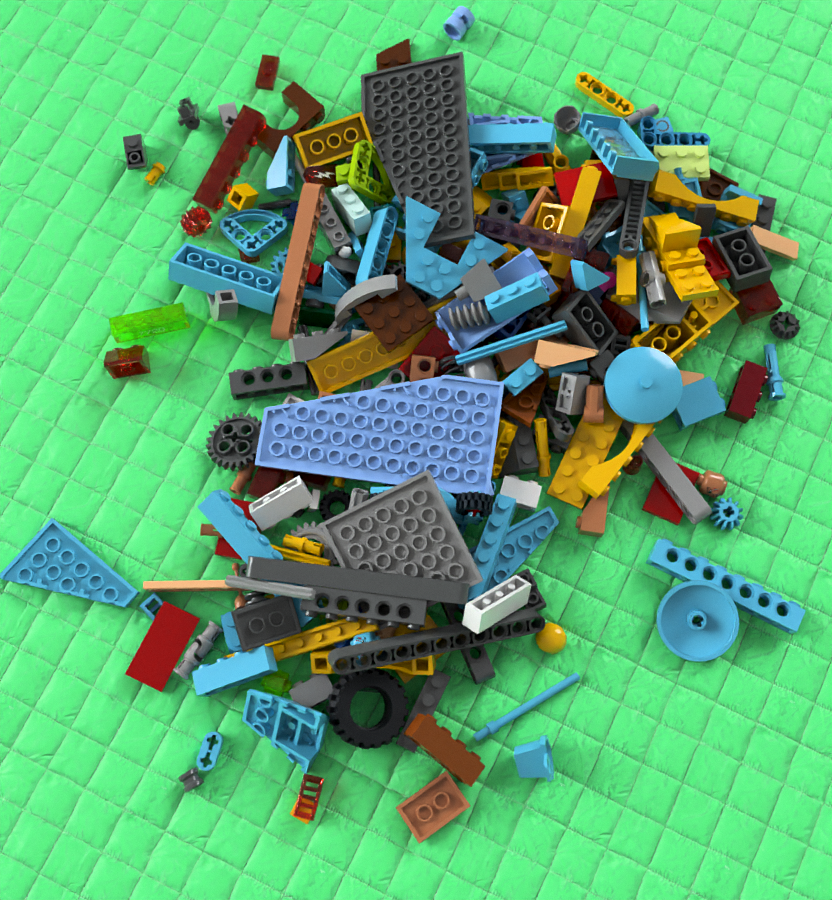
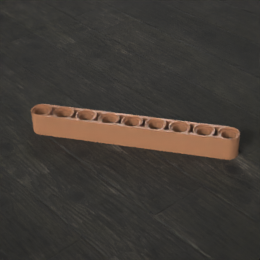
(297, 261)

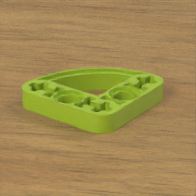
(362, 182)

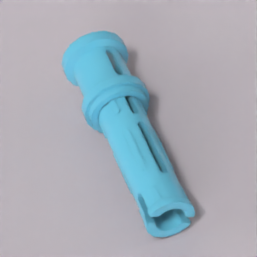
(774, 379)

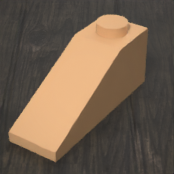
(555, 353)

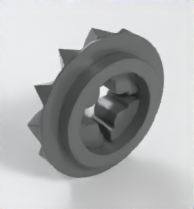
(778, 328)

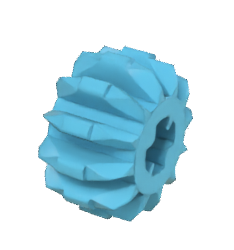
(733, 511)

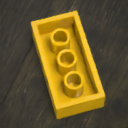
(331, 141)

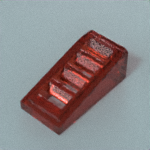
(312, 779)

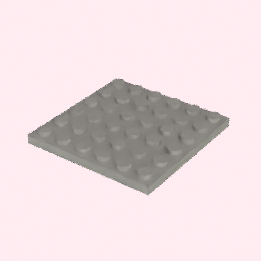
(403, 534)

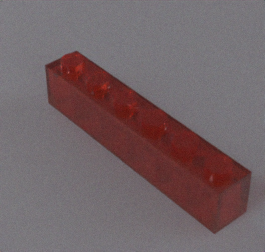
(230, 159)

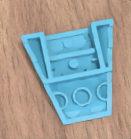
(288, 725)

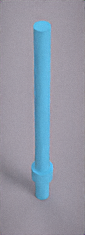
(642, 292)
(493, 726)

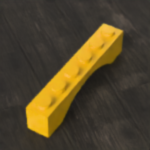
(670, 189)
(598, 476)
(417, 666)

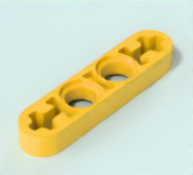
(602, 97)

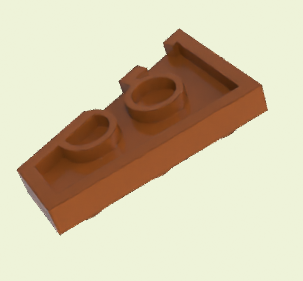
(525, 404)

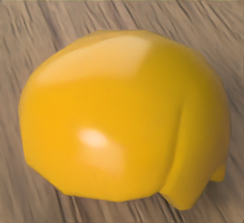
(551, 638)

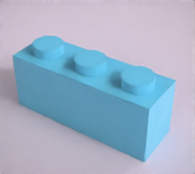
(517, 298)

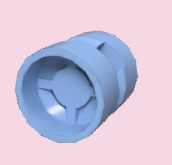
(458, 23)

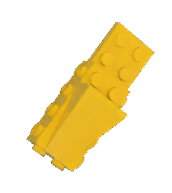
(678, 255)
(696, 324)

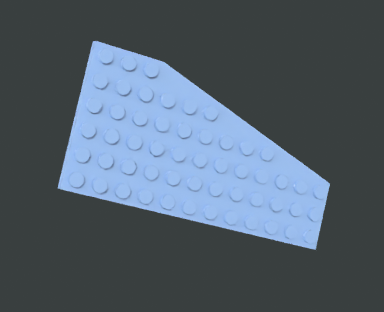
(391, 433)

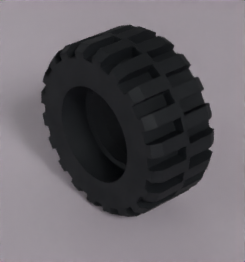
(393, 715)

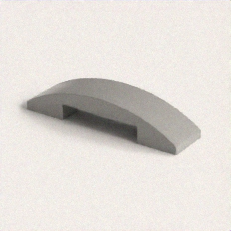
(363, 291)

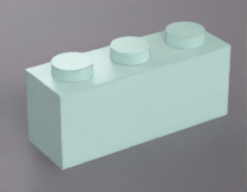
(351, 209)

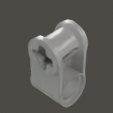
(228, 115)

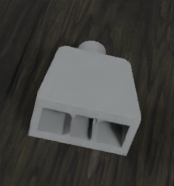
(478, 282)

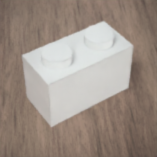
(524, 492)

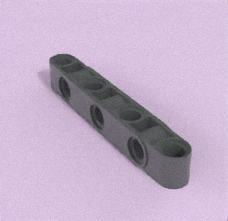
(479, 668)

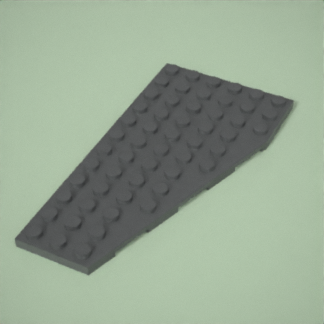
(423, 139)

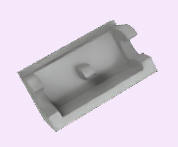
(572, 393)

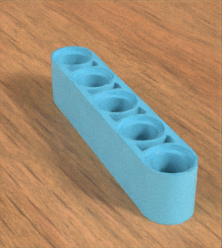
(377, 244)

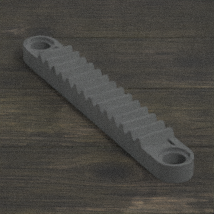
(633, 217)

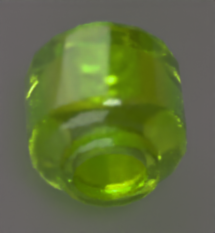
(277, 683)

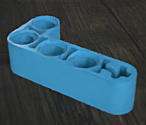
(670, 138)

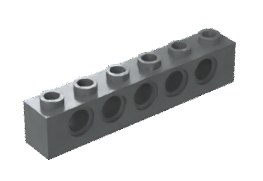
(375, 601)

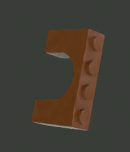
(309, 113)

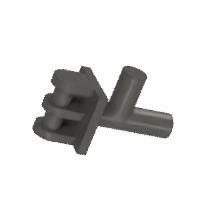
(542, 314)

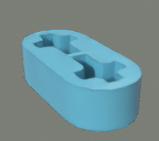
(215, 752)

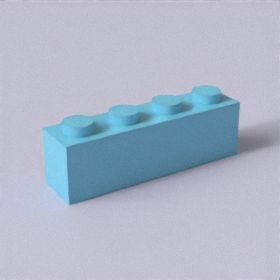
(234, 671)

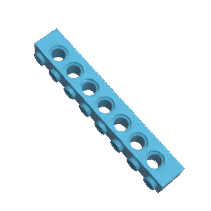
(792, 612)

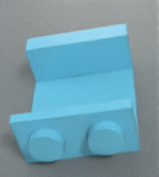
(521, 378)

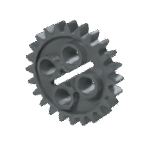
(235, 441)

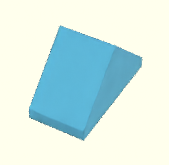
(586, 276)
(333, 282)

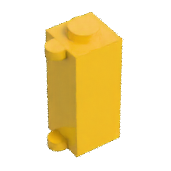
(626, 281)

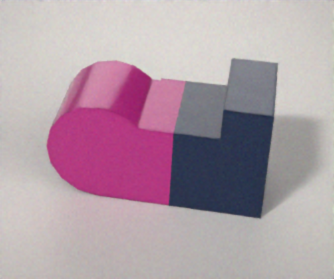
(598, 291)

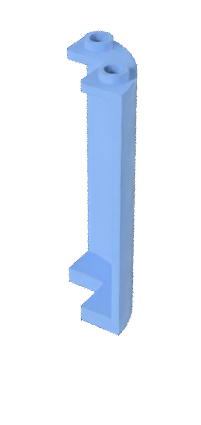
(511, 272)

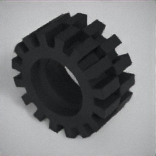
(328, 499)

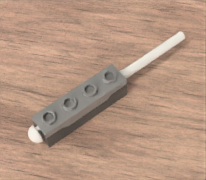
(330, 223)

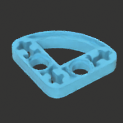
(251, 240)

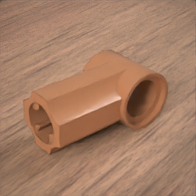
(594, 404)

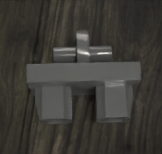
(188, 114)

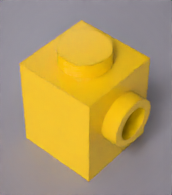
(242, 196)

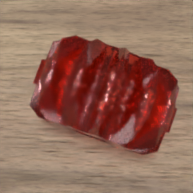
(196, 221)

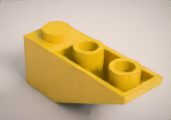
(505, 436)

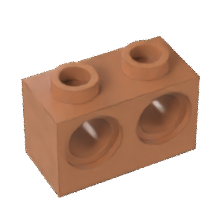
(416, 373)

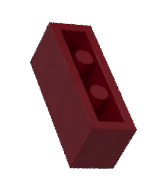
(746, 392)

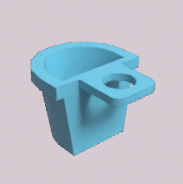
(535, 759)

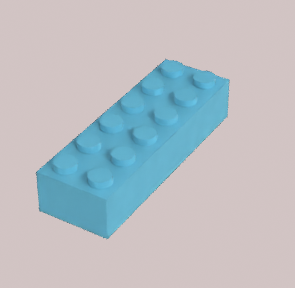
(216, 272)

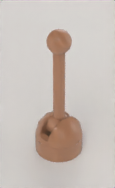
(240, 599)

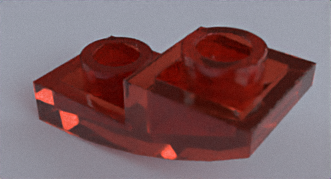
(619, 317)

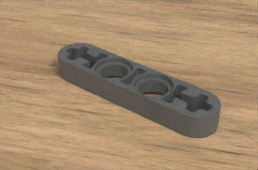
(562, 429)

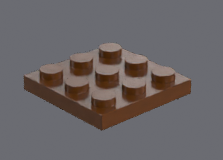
(395, 316)

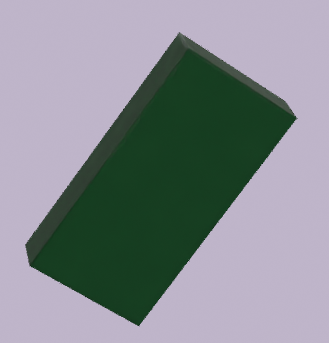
(316, 317)

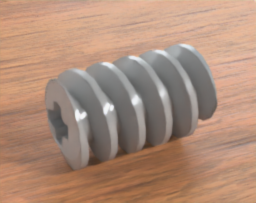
(469, 316)

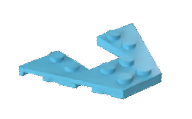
(429, 270)

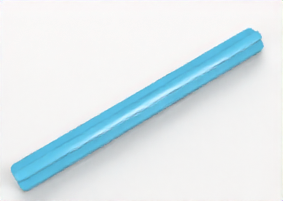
(511, 342)

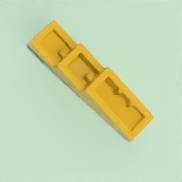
(517, 178)

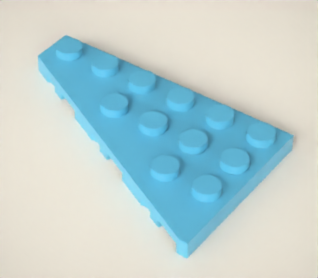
(65, 565)

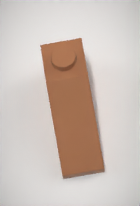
(593, 517)

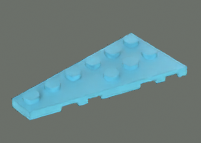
(520, 543)

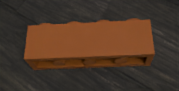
(444, 749)

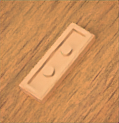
(776, 243)

